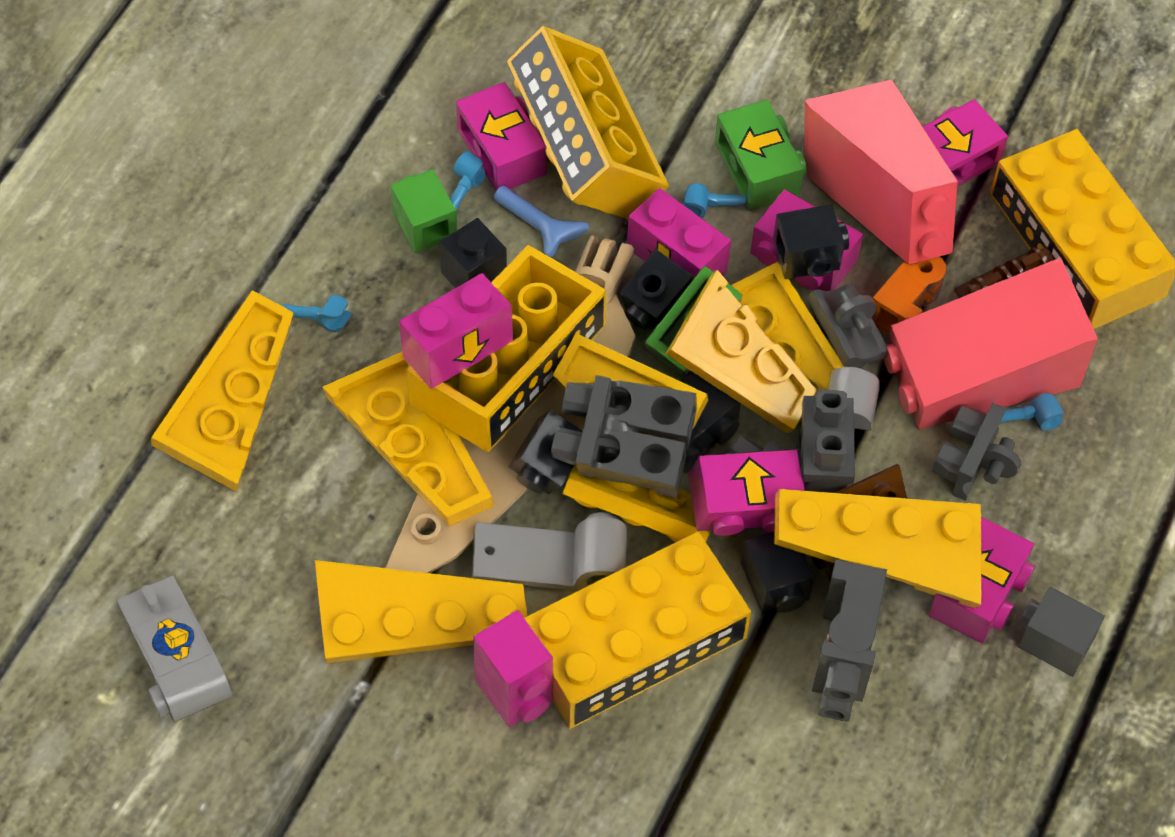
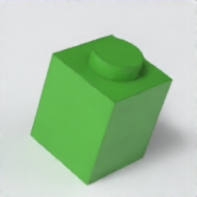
(423, 210)

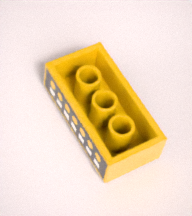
(586, 123)
(1075, 208)
(494, 393)
(639, 627)

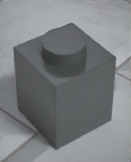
(1059, 630)

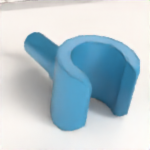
(472, 173)
(698, 198)
(330, 316)
(1044, 408)

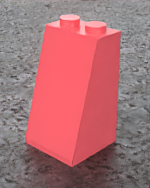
(882, 168)
(993, 347)

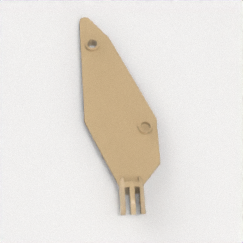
(446, 543)

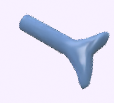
(552, 230)

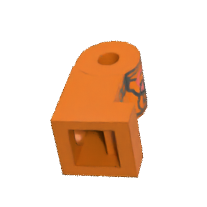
(908, 291)

